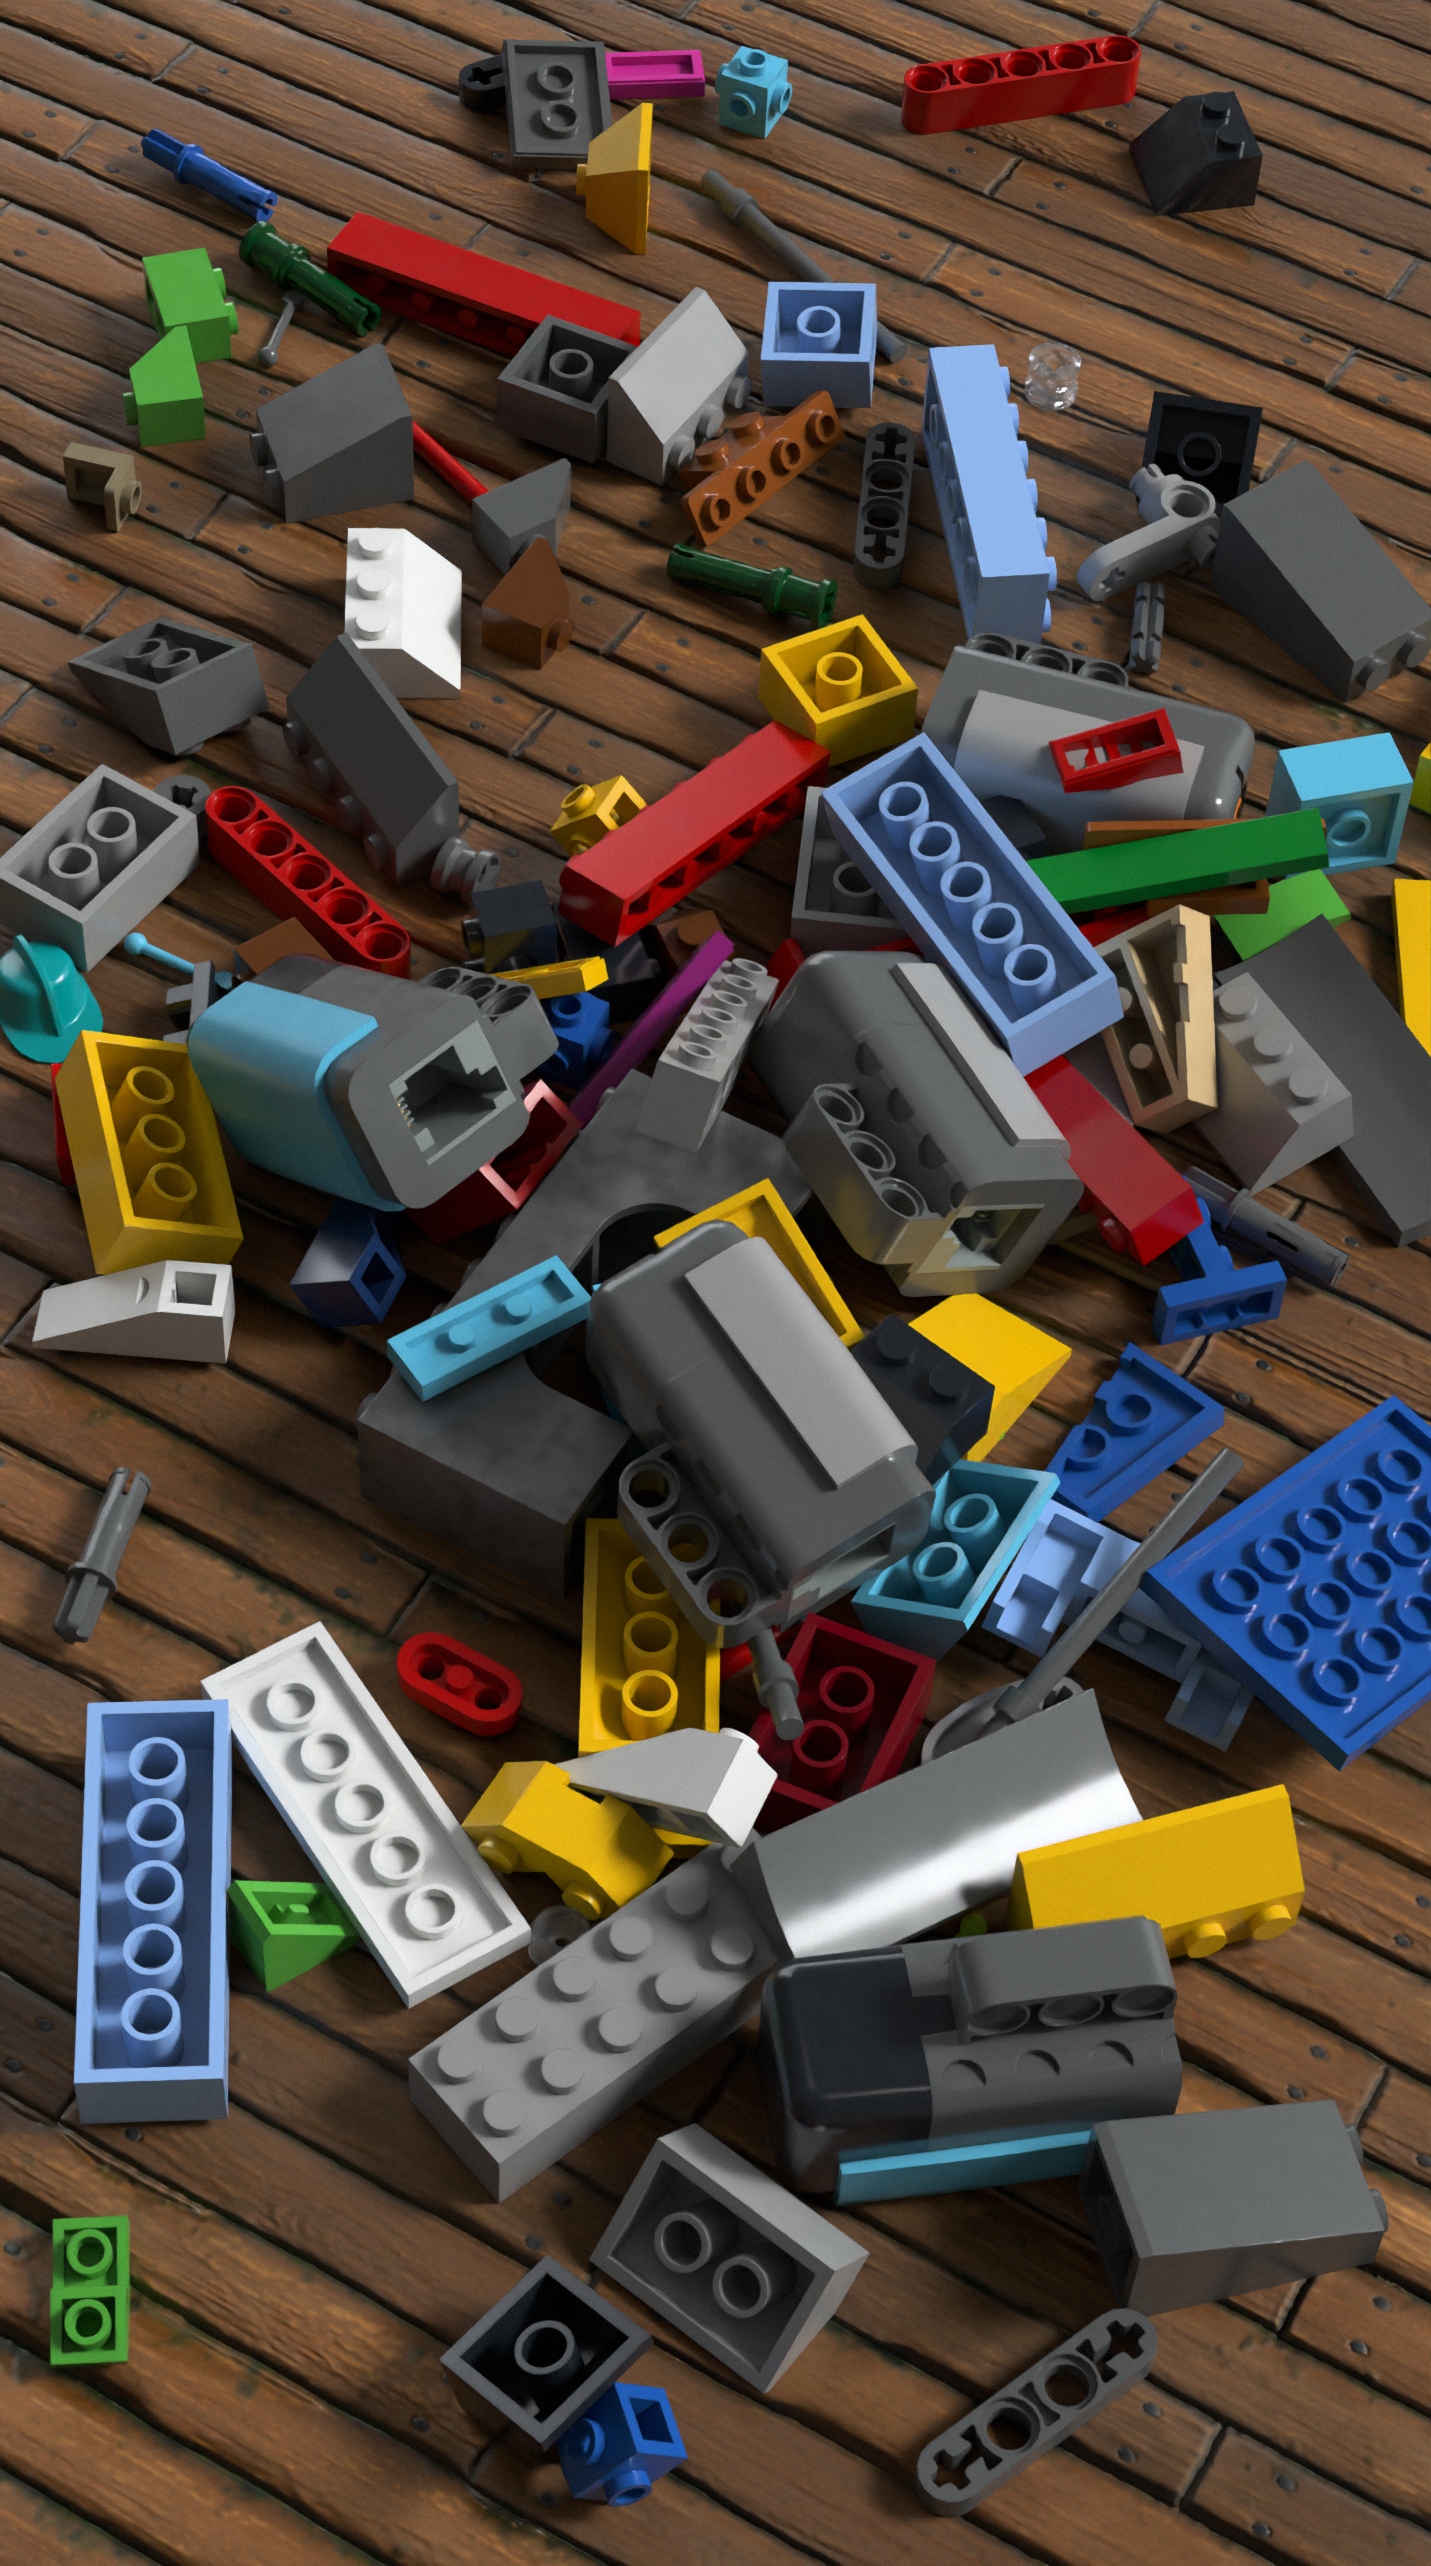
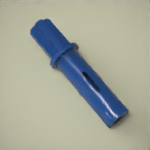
(193, 167)

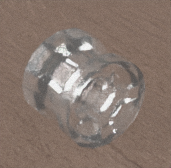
(1052, 376)

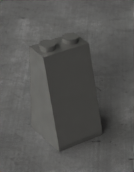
(1319, 583)
(1227, 2202)

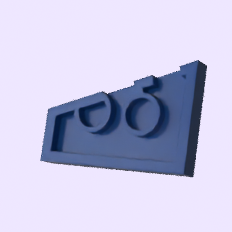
(1131, 1435)

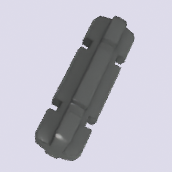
(1147, 627)

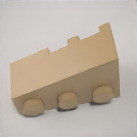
(1168, 1030)

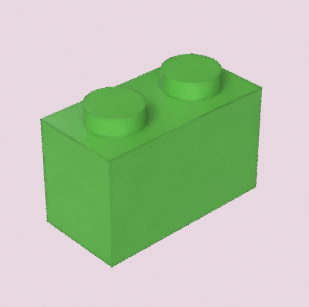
(189, 293)

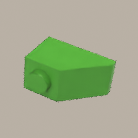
(166, 393)

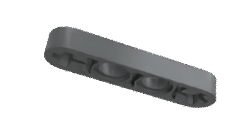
(884, 505)
(1030, 2404)

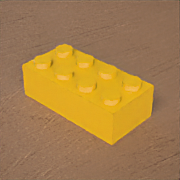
(145, 1154)

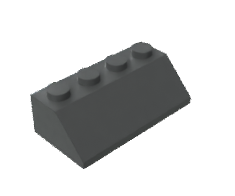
(372, 763)

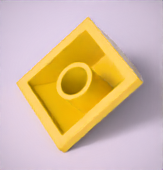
(619, 179)

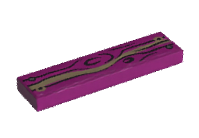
(651, 1024)

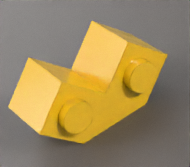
(589, 1849)

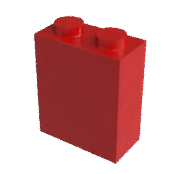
(508, 1177)

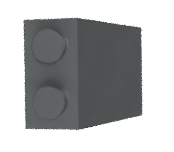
(337, 441)

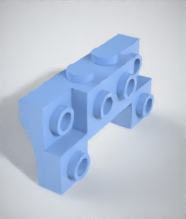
(1059, 1575)

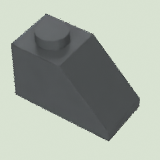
(520, 511)

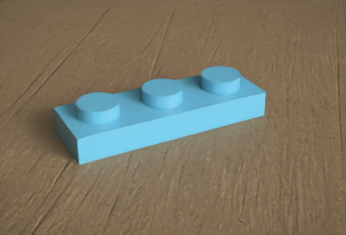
(488, 1328)

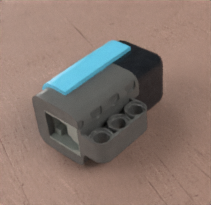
(370, 1076)
(964, 2057)

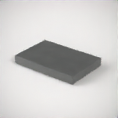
(554, 101)

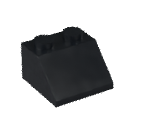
(1199, 156)
(1203, 443)
(929, 1392)
(541, 2357)

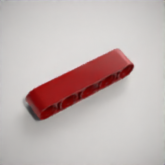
(1020, 84)
(302, 883)

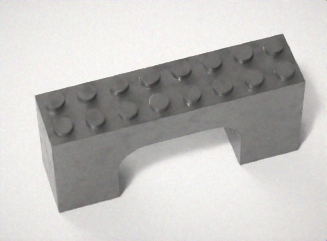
(502, 1454)

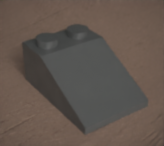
(175, 683)

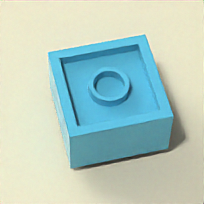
(1359, 794)

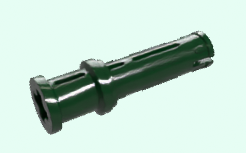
(293, 269)
(776, 589)

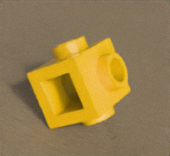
(594, 812)

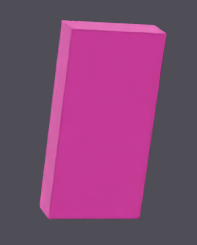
(655, 74)

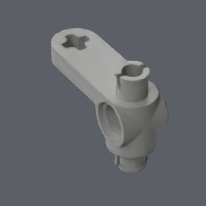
(1178, 530)

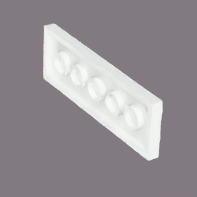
(367, 1815)

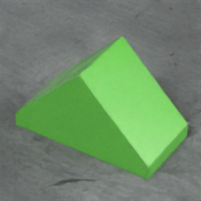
(286, 1928)

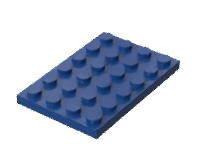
(1322, 1585)

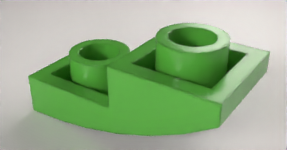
(1290, 907)
(90, 2291)

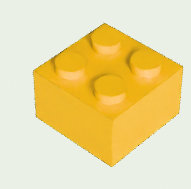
(839, 689)

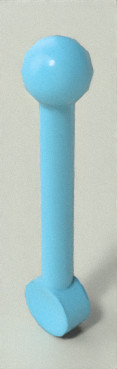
(136, 944)

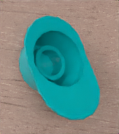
(44, 1001)

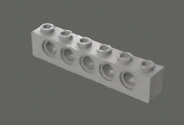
(707, 1055)

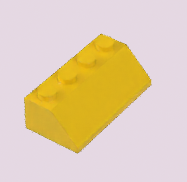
(640, 1654)
(1197, 1872)

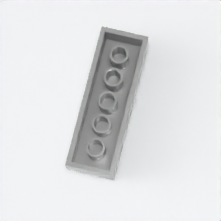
(597, 2024)

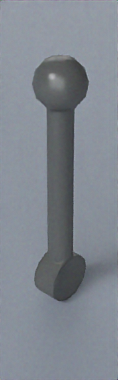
(292, 302)

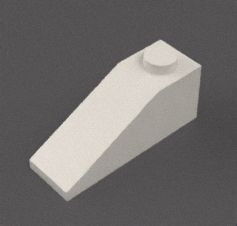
(682, 1782)

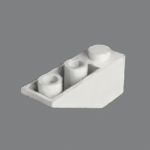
(144, 1311)

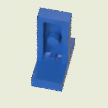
(1213, 1292)

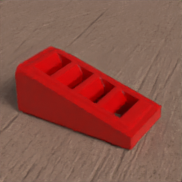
(1119, 771)

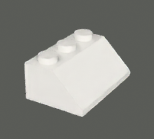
(404, 612)

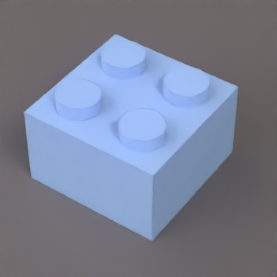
(819, 342)

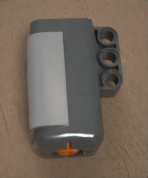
(1014, 696)
(913, 1122)
(752, 1435)

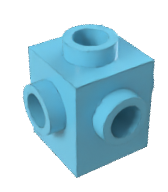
(753, 91)

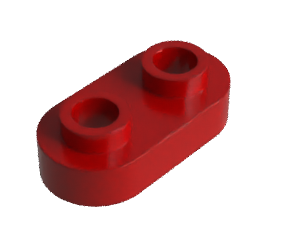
(465, 1683)

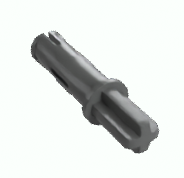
(1267, 1228)
(94, 1575)

